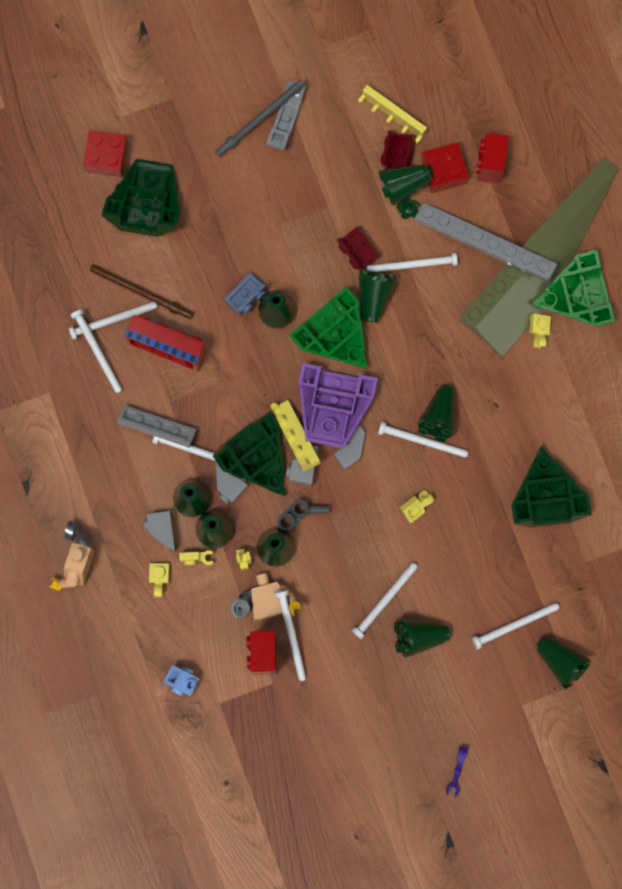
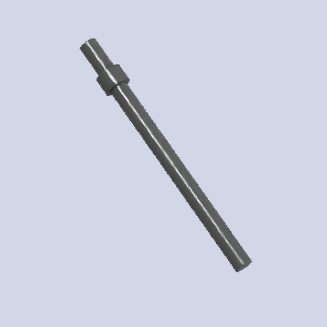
(232, 141)

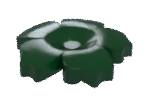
(408, 208)

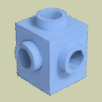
(181, 680)

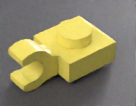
(540, 328)
(415, 507)
(191, 558)
(243, 559)
(158, 575)

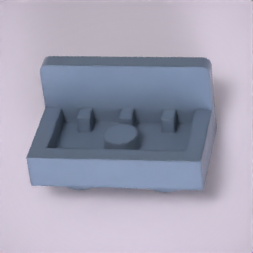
(245, 295)

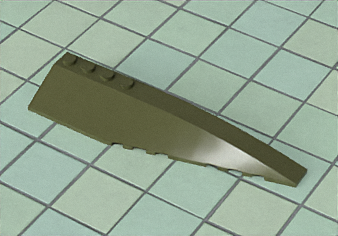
(505, 305)

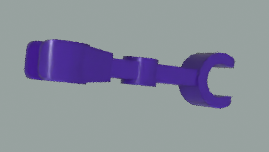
(462, 752)

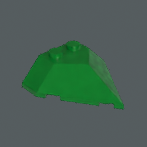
(579, 292)
(334, 331)

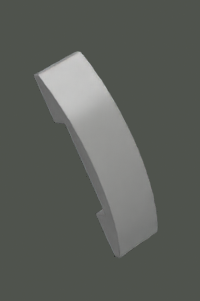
(285, 119)

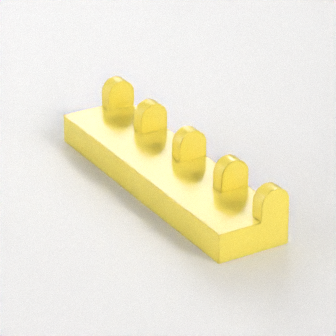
(393, 112)
(295, 435)

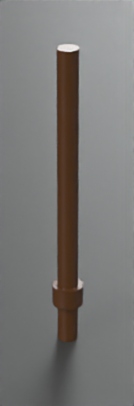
(174, 307)

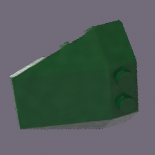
(144, 200)

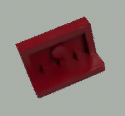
(397, 150)
(358, 249)

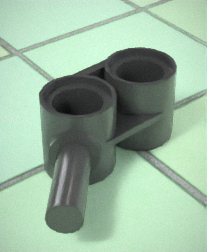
(296, 518)

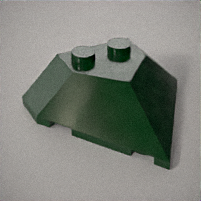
(255, 454)
(549, 496)

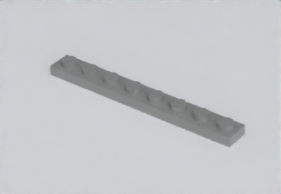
(486, 242)

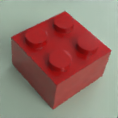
(105, 153)
(492, 157)
(447, 167)

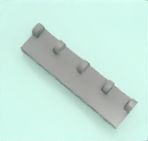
(156, 426)

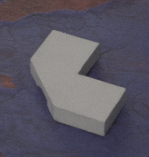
(352, 451)

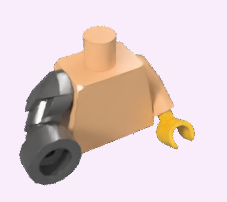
(78, 559)
(263, 600)

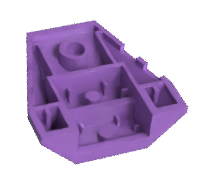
(333, 404)

